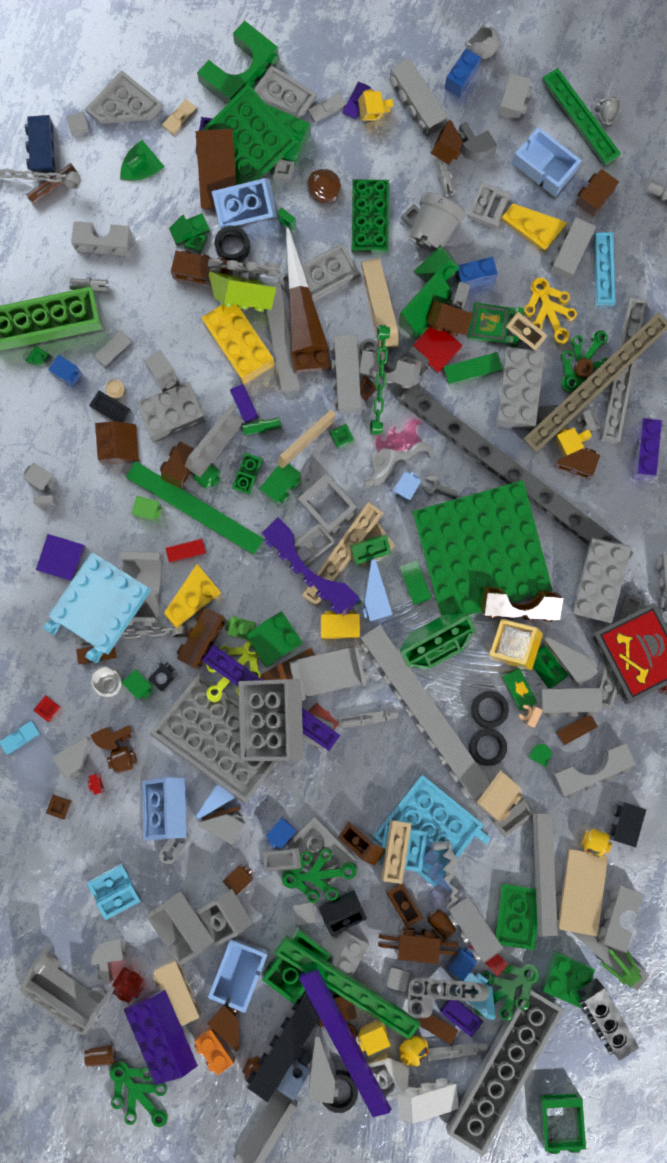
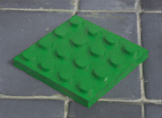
(258, 134)

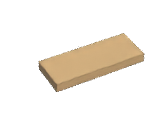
(179, 116)

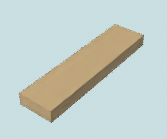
(308, 437)

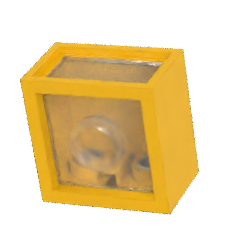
(516, 644)

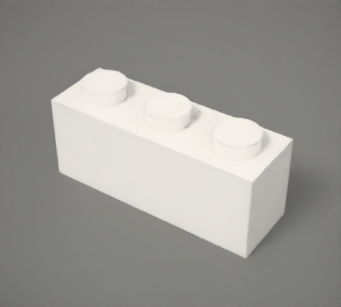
(427, 1101)

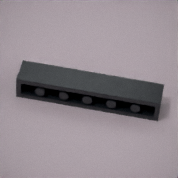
(283, 1048)

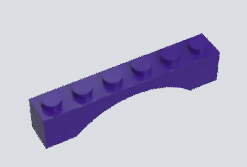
(337, 593)

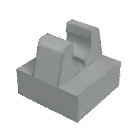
(591, 419)

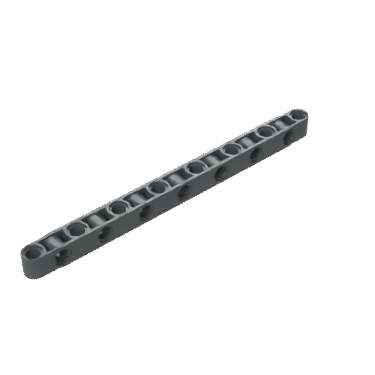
(501, 464)

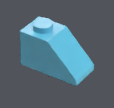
(485, 1007)

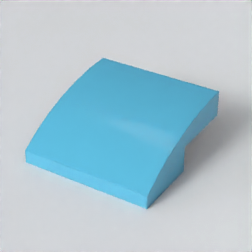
(415, 849)
(113, 891)

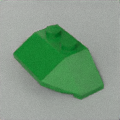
(437, 640)

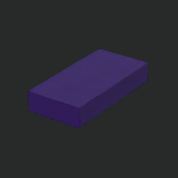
(461, 1016)

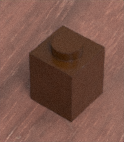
(239, 878)

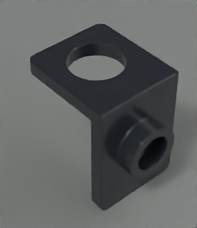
(166, 669)

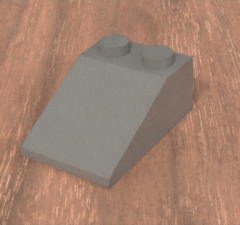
(323, 1082)

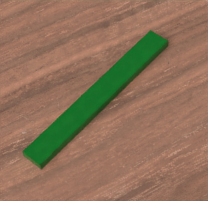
(195, 508)
(348, 987)

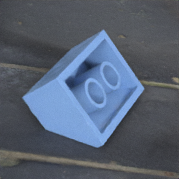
(164, 809)

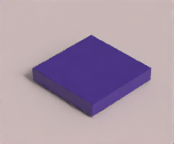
(60, 557)

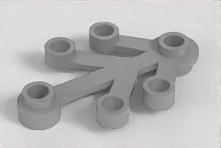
(236, 268)

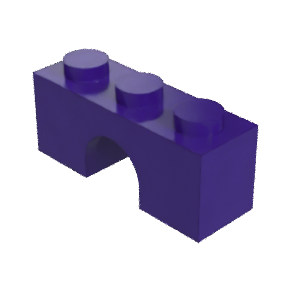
(648, 451)

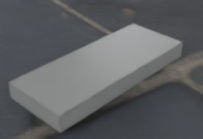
(327, 107)
(112, 348)

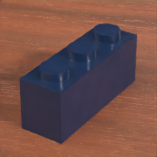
(40, 144)

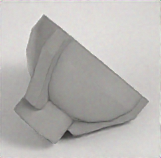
(608, 109)

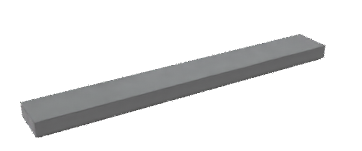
(621, 384)

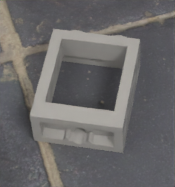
(314, 490)

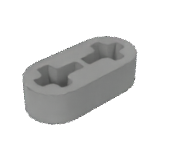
(177, 850)

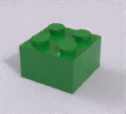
(566, 976)

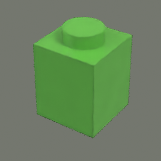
(147, 509)

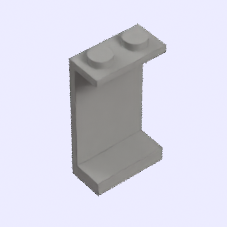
(147, 570)
(329, 671)

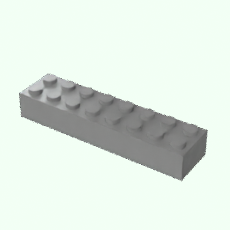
(503, 1072)

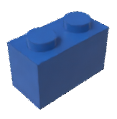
(462, 72)
(477, 272)

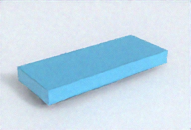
(19, 737)

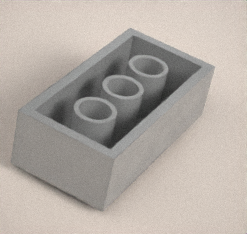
(519, 389)
(601, 579)

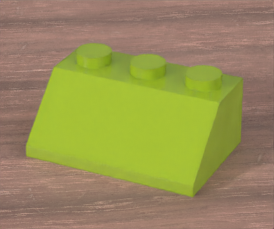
(242, 292)

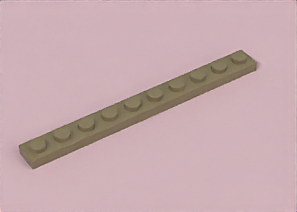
(596, 383)

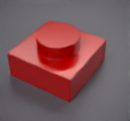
(95, 784)

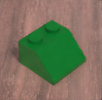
(274, 639)

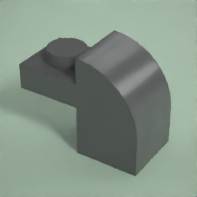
(476, 147)

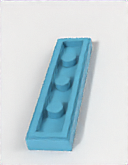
(604, 269)

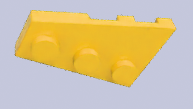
(534, 226)
(191, 598)

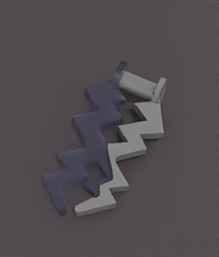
(442, 882)

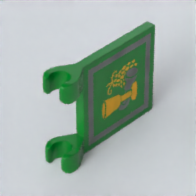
(490, 323)

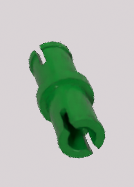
(261, 426)

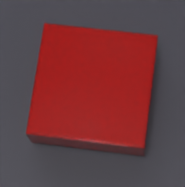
(47, 708)

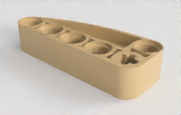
(379, 300)

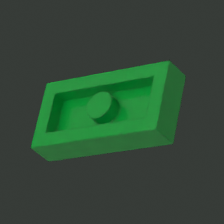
(370, 549)

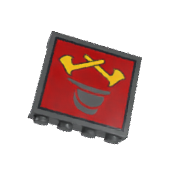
(635, 652)

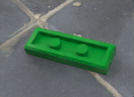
(472, 368)

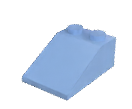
(245, 203)

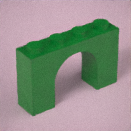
(227, 85)

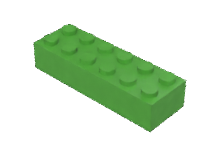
(49, 318)

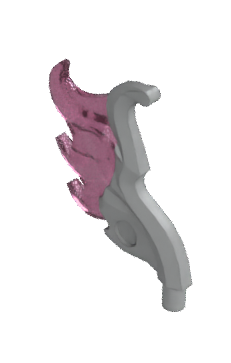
(395, 448)

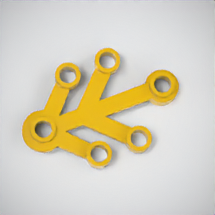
(549, 308)

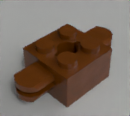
(418, 945)

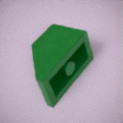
(438, 261)

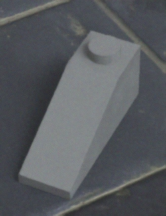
(575, 664)

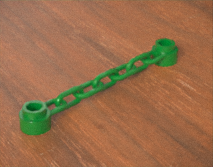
(382, 334)

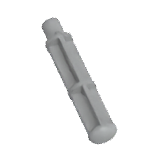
(367, 718)
(456, 1051)

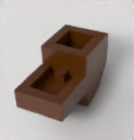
(108, 739)

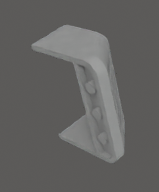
(63, 995)

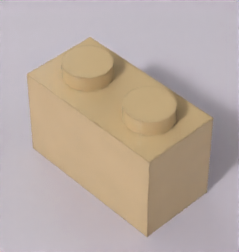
(526, 330)

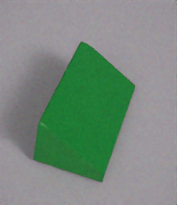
(548, 668)

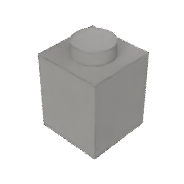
(39, 477)

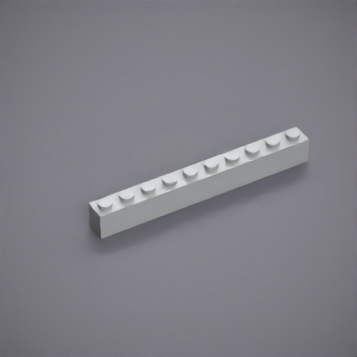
(426, 713)

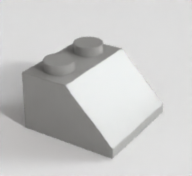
(345, 950)

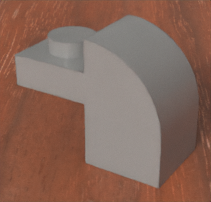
(104, 954)

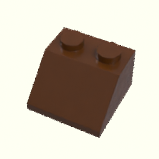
(116, 442)

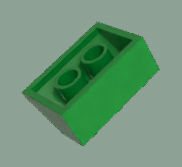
(299, 128)
(416, 312)
(284, 976)

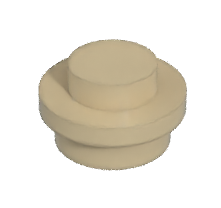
(114, 388)

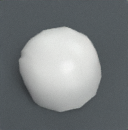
(106, 682)

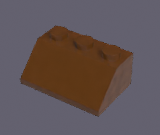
(201, 638)

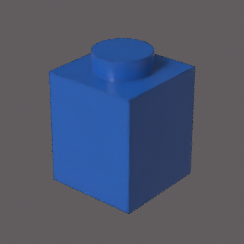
(64, 370)
(280, 833)
(462, 963)

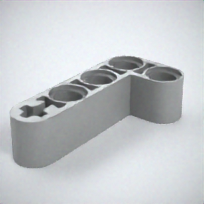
(448, 992)

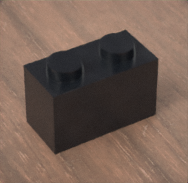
(627, 823)
(342, 913)

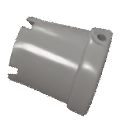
(435, 221)

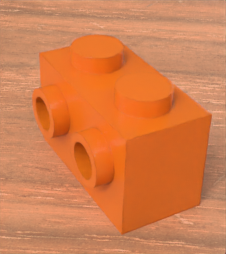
(215, 1050)

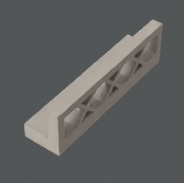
(214, 442)

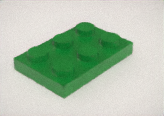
(517, 917)

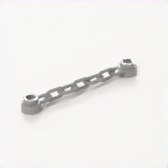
(71, 180)
(181, 631)

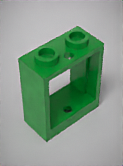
(562, 1100)

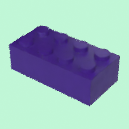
(160, 1037)

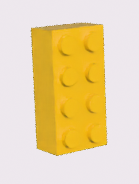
(238, 342)

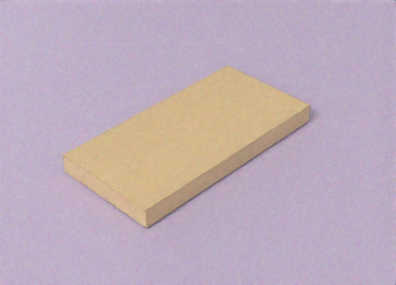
(582, 893)

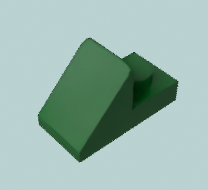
(188, 228)

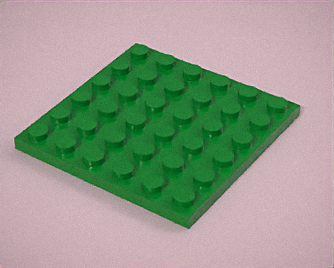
(481, 544)

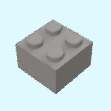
(224, 917)

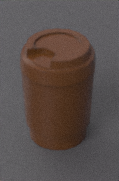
(441, 923)
(100, 1056)

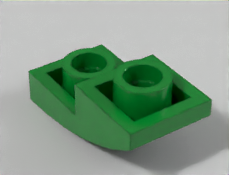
(247, 473)
(415, 582)

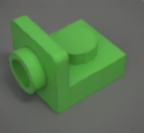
(239, 627)

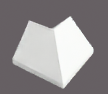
(390, 1075)

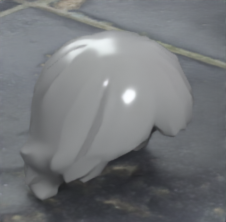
(484, 42)

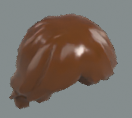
(323, 185)

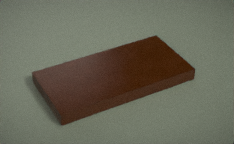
(215, 163)

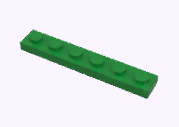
(581, 117)

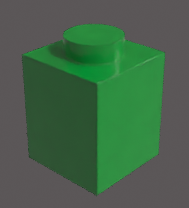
(138, 685)

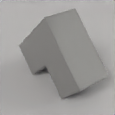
(461, 295)

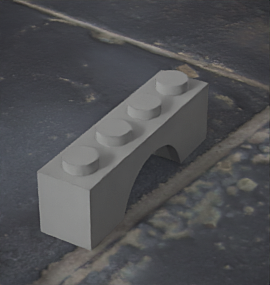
(615, 760)

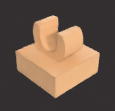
(532, 716)

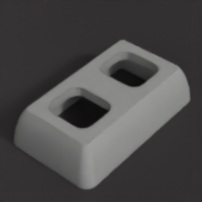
(305, 541)

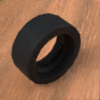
(232, 231)
(504, 709)
(502, 745)
(345, 1106)

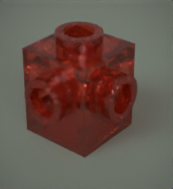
(127, 985)

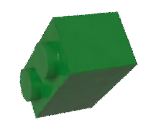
(280, 484)

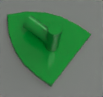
(140, 163)

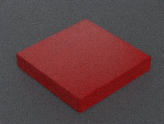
(437, 347)

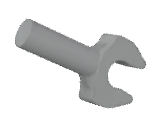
(438, 488)

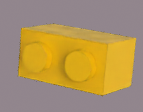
(340, 626)
(373, 1037)

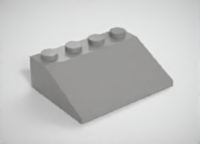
(271, 720)

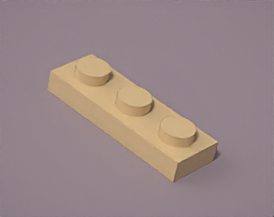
(396, 852)

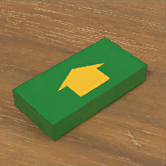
(519, 689)

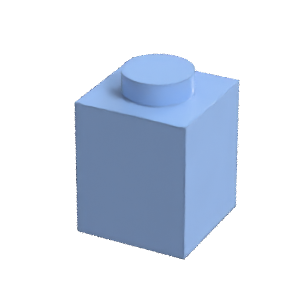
(407, 486)

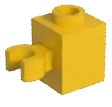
(372, 106)
(569, 441)

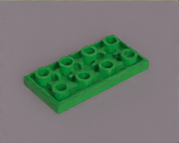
(370, 215)

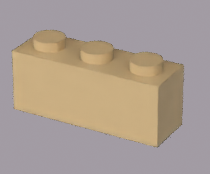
(173, 980)

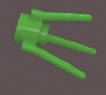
(629, 974)

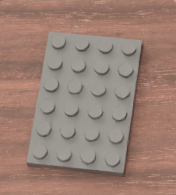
(209, 739)

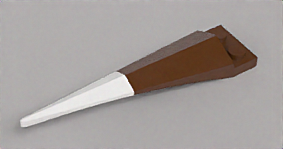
(307, 338)

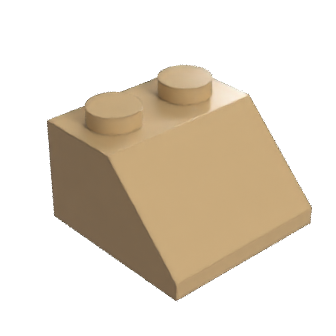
(500, 797)

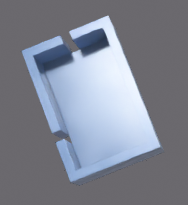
(546, 161)
(238, 974)

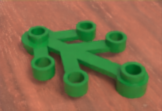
(569, 375)
(316, 876)
(510, 988)
(136, 1092)

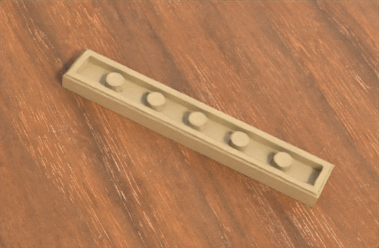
(342, 554)

